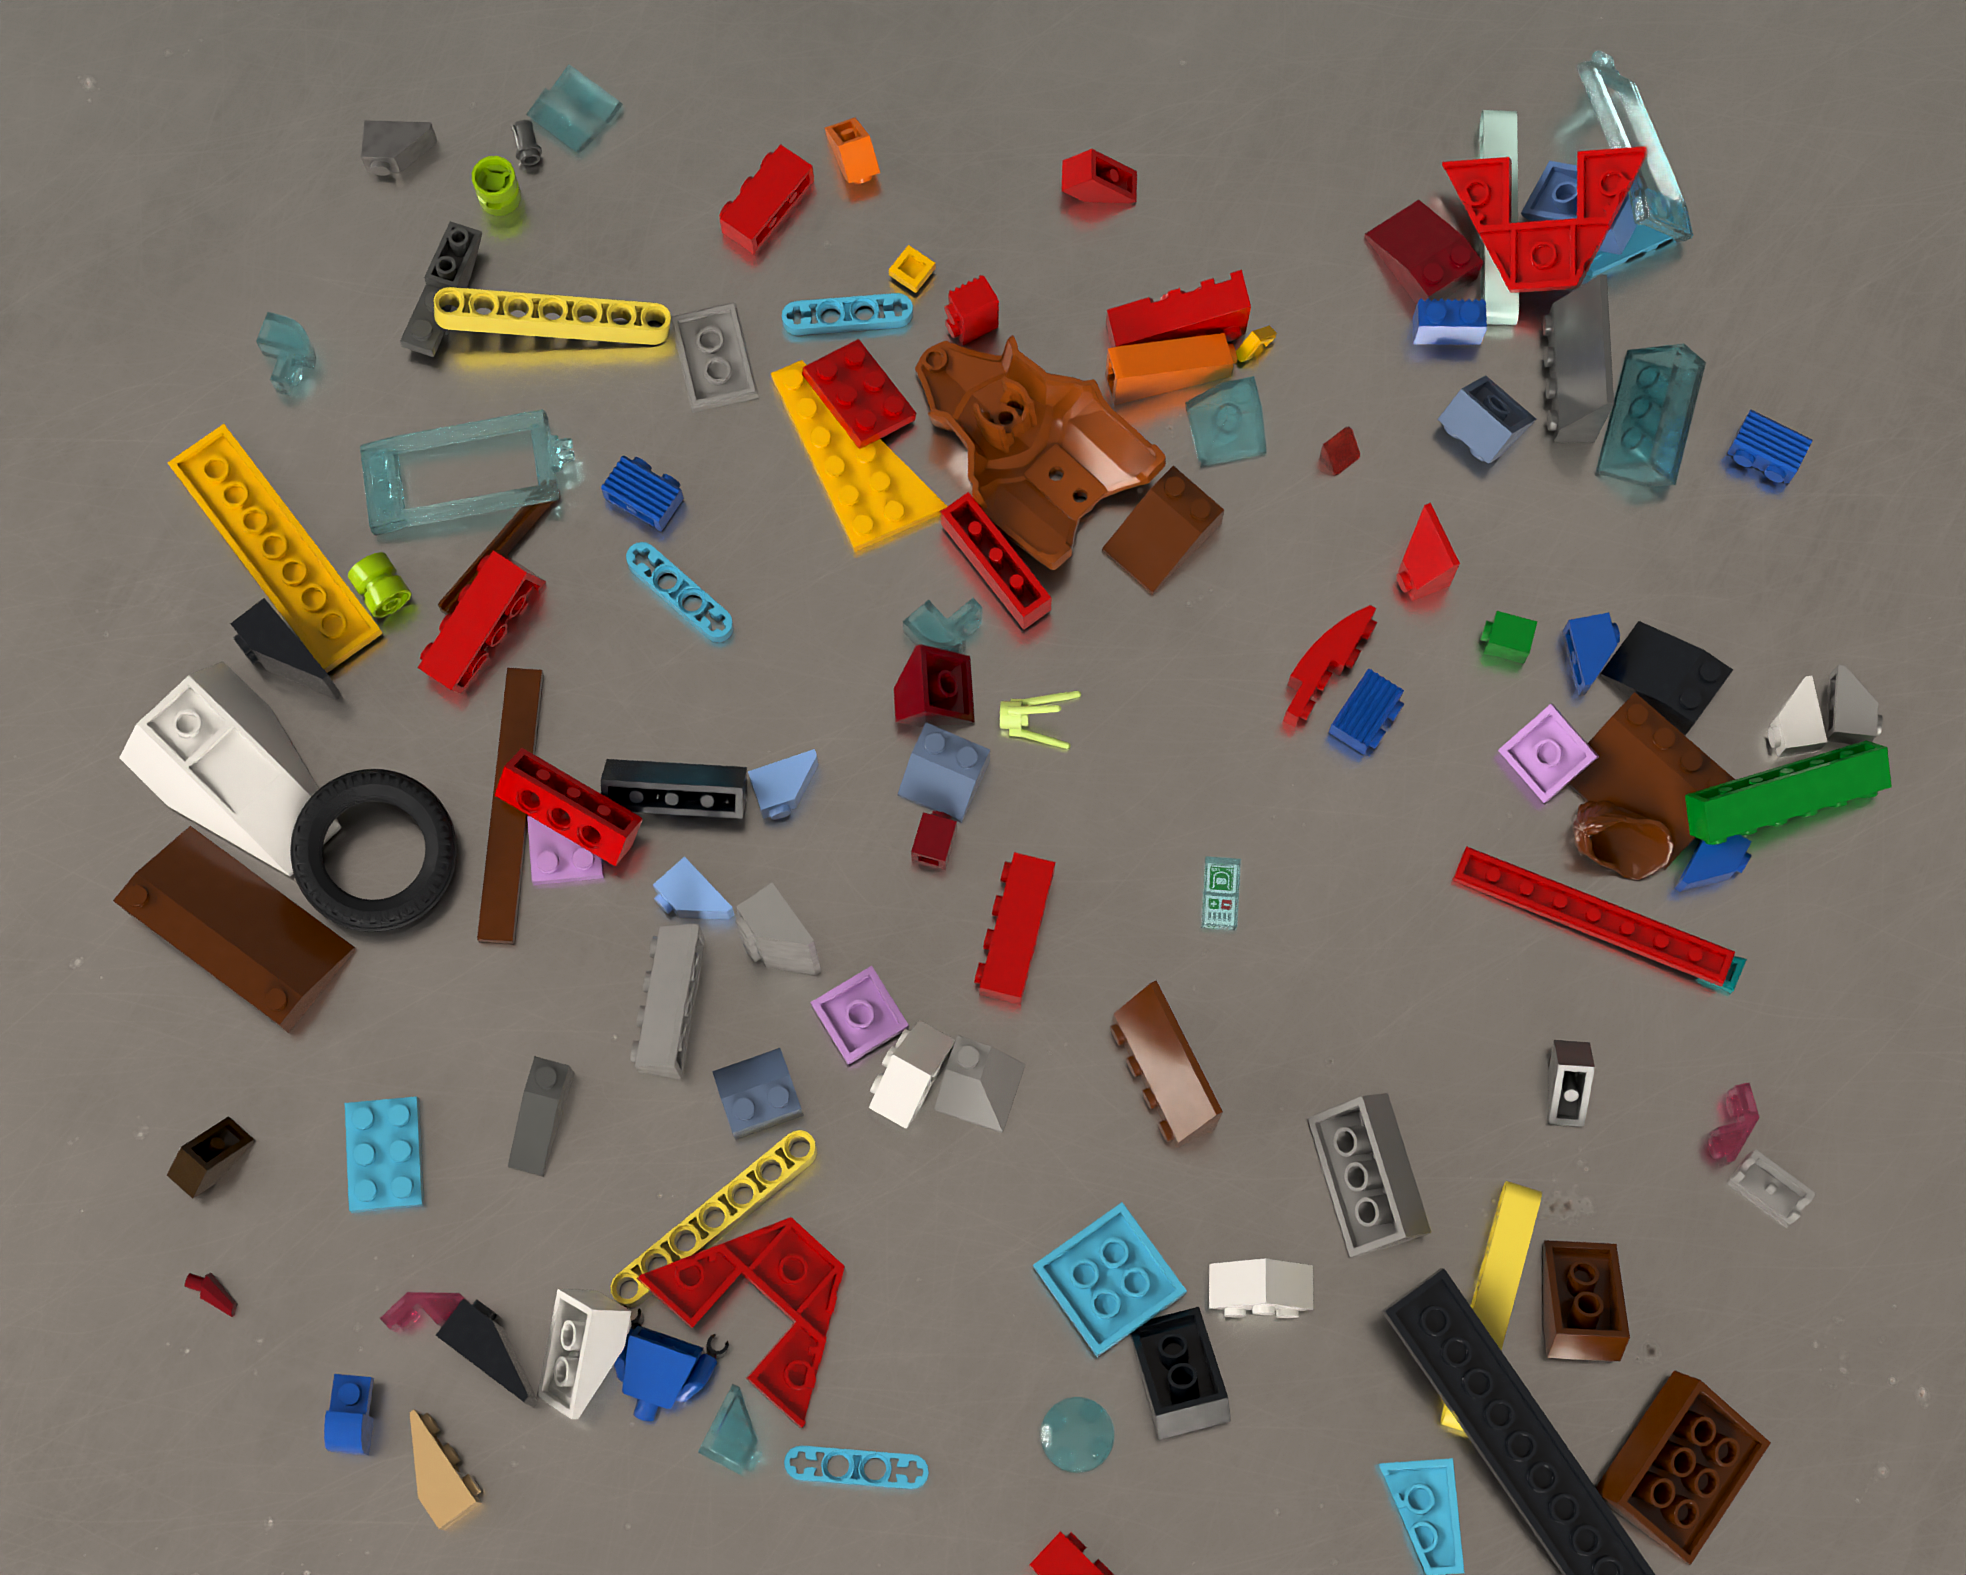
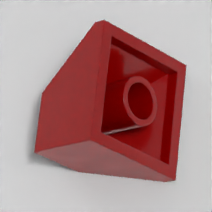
(1429, 558)

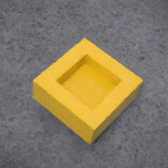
(912, 269)

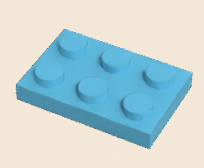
(384, 1154)

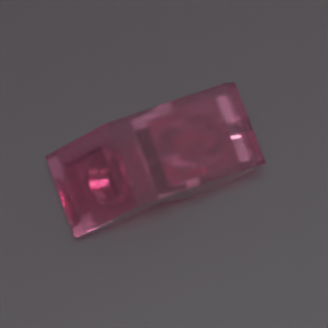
(1729, 1139)
(436, 1305)

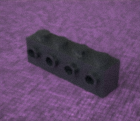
(676, 788)

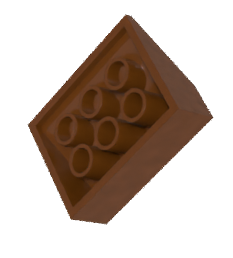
(1648, 769)
(1166, 1067)
(1682, 1466)

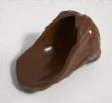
(1622, 839)

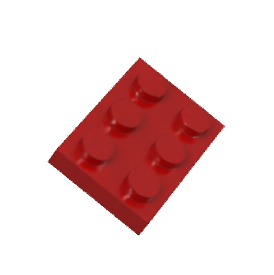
(859, 393)

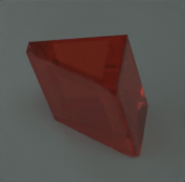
(1340, 451)

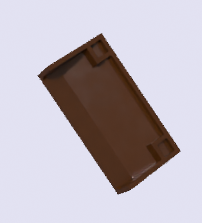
(235, 926)

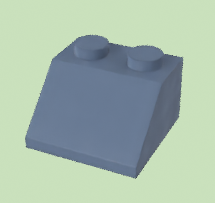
(1485, 419)
(944, 772)
(757, 1093)

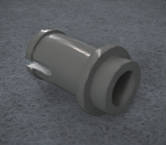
(527, 149)

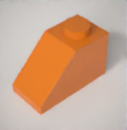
(853, 150)

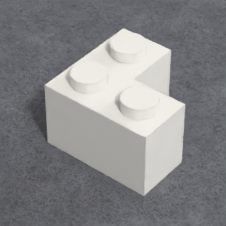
(910, 1072)
(1261, 1287)

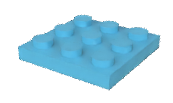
(1109, 1279)

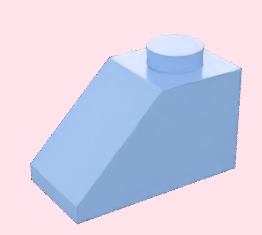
(783, 783)
(690, 894)

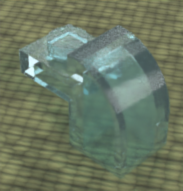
(290, 344)
(931, 628)

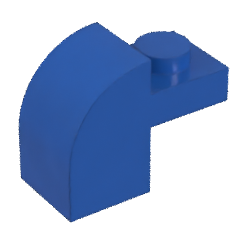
(348, 1420)

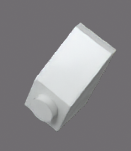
(1799, 723)

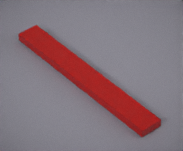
(1594, 916)

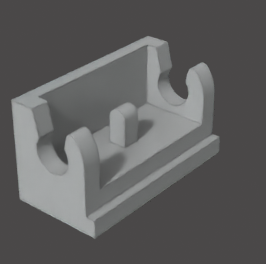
(1771, 1188)

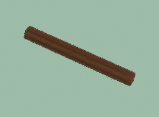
(502, 543)

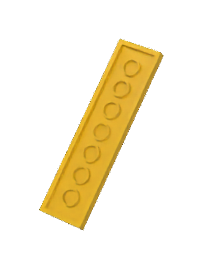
(275, 548)

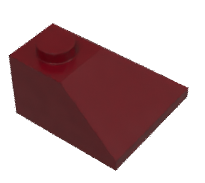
(935, 689)

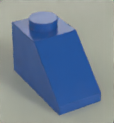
(1589, 647)
(1715, 863)

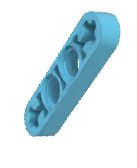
(846, 307)
(678, 593)
(856, 1473)

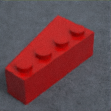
(1180, 314)
(478, 620)

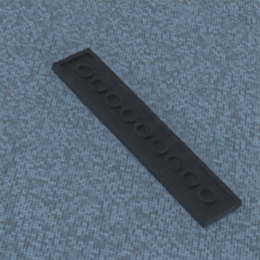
(1511, 1431)

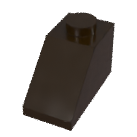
(209, 1157)

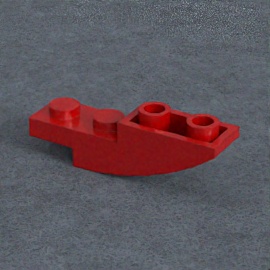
(1330, 652)

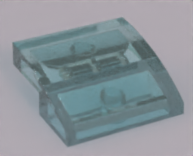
(574, 109)

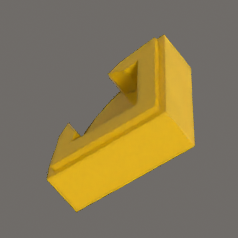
(1253, 341)

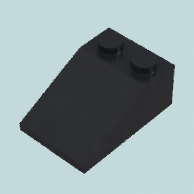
(271, 642)
(1666, 674)
(483, 1342)
(1180, 1373)

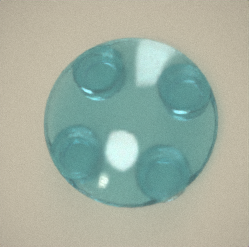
(1077, 1434)

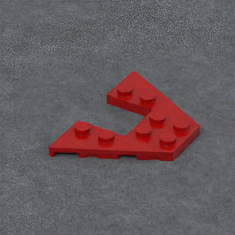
(1546, 252)
(792, 1274)

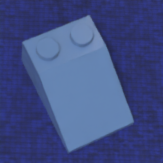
(1557, 199)

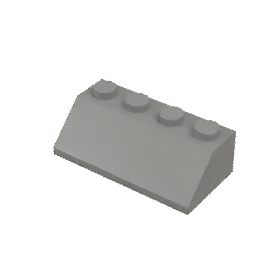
(776, 934)
(669, 1000)
(1369, 1174)

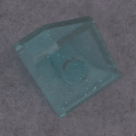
(1227, 422)
(733, 1435)

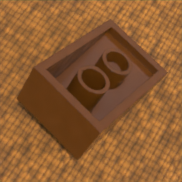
(1164, 530)
(1583, 1301)

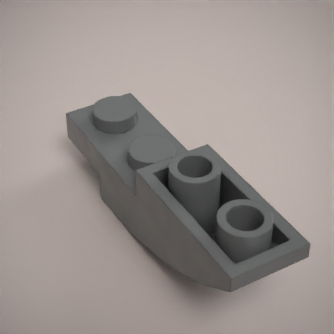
(449, 268)

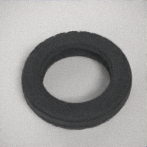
(362, 787)

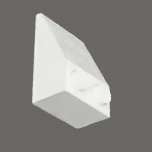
(581, 1348)

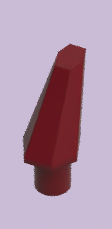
(212, 1292)

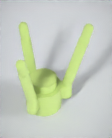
(1016, 714)

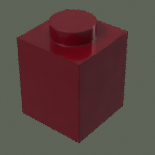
(934, 839)

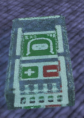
(1220, 893)

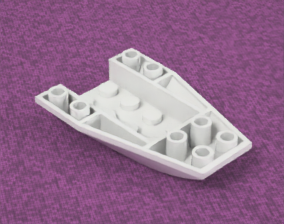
(224, 764)

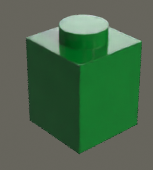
(1508, 636)

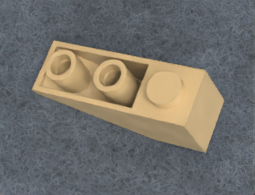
(439, 1481)

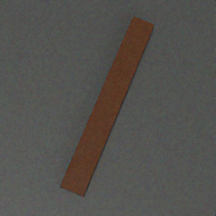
(508, 823)

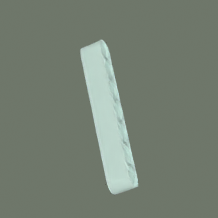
(1498, 140)

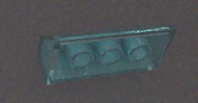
(1652, 415)

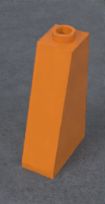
(1167, 366)

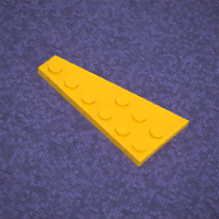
(866, 486)

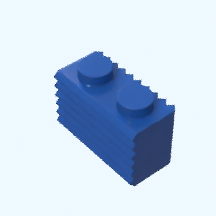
(1449, 322)
(1769, 447)
(643, 492)
(1367, 711)

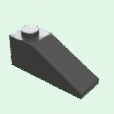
(540, 1115)

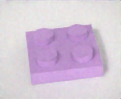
(1548, 753)
(859, 1015)

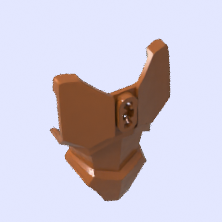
(1023, 432)

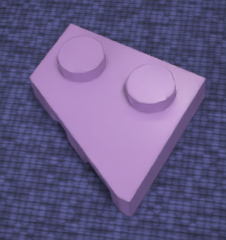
(558, 858)

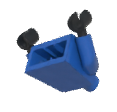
(662, 1368)

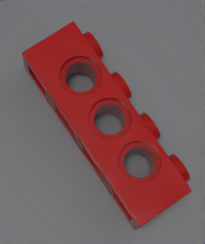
(568, 806)

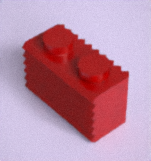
(972, 310)

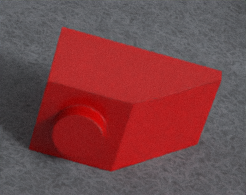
(1098, 179)

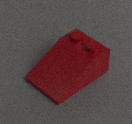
(1425, 253)

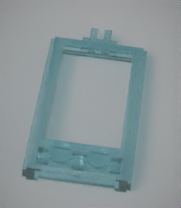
(1662, 210)
(384, 481)

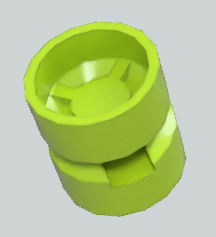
(496, 185)
(377, 581)

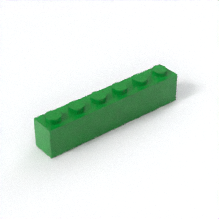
(1788, 792)

